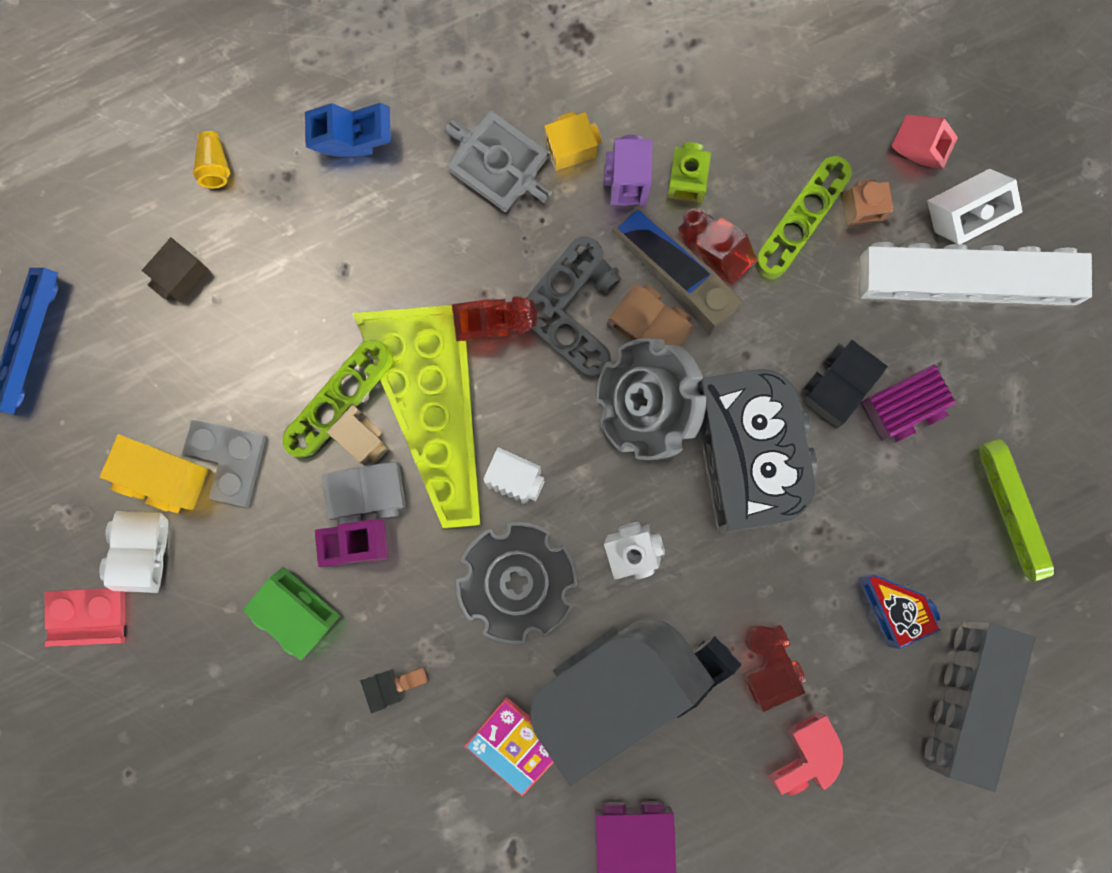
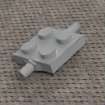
(498, 161)

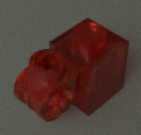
(720, 244)
(493, 318)
(777, 677)

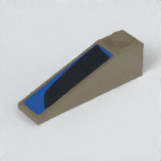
(678, 269)

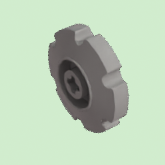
(651, 399)
(490, 565)

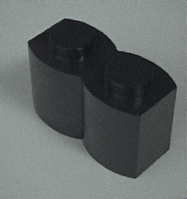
(844, 383)

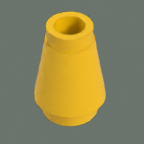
(210, 161)

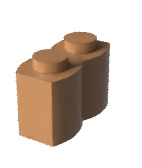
(645, 316)

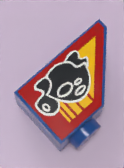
(900, 611)

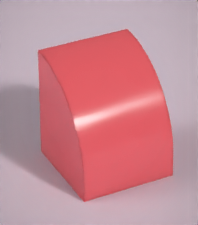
(925, 140)

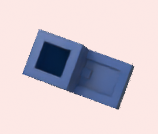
(347, 132)

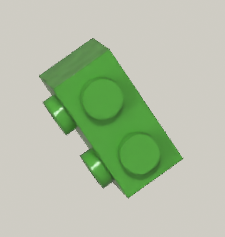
(290, 613)

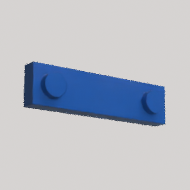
(37, 293)

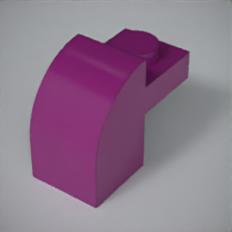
(351, 543)

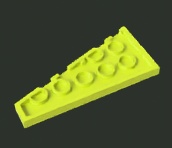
(431, 403)

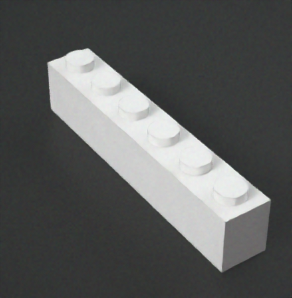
(975, 275)

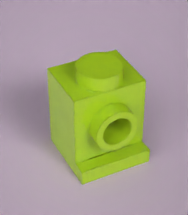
(687, 184)

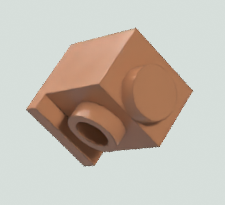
(867, 203)

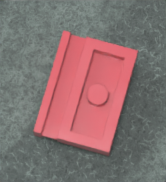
(84, 617)

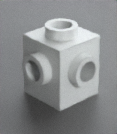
(628, 562)

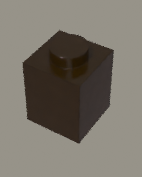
(173, 270)

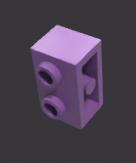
(629, 170)

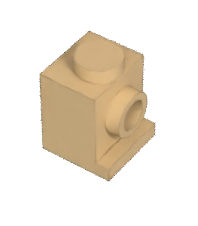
(358, 437)

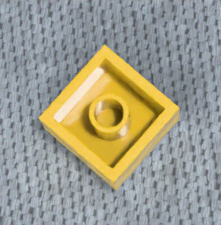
(150, 472)

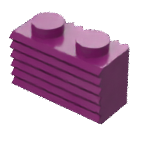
(908, 403)

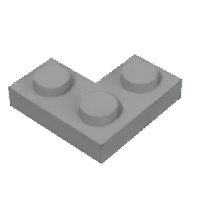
(237, 457)

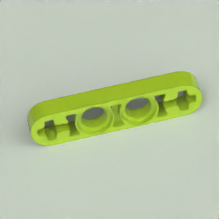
(803, 217)
(334, 395)
(1016, 510)

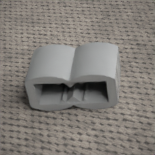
(364, 492)

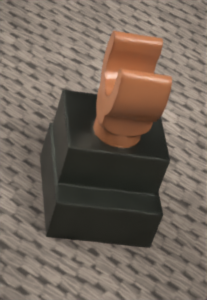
(384, 688)

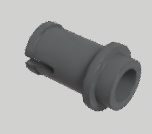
(604, 275)

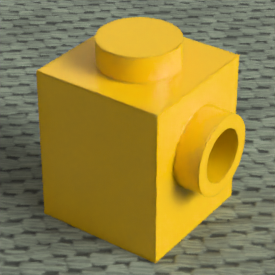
(571, 140)

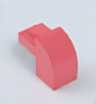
(819, 756)

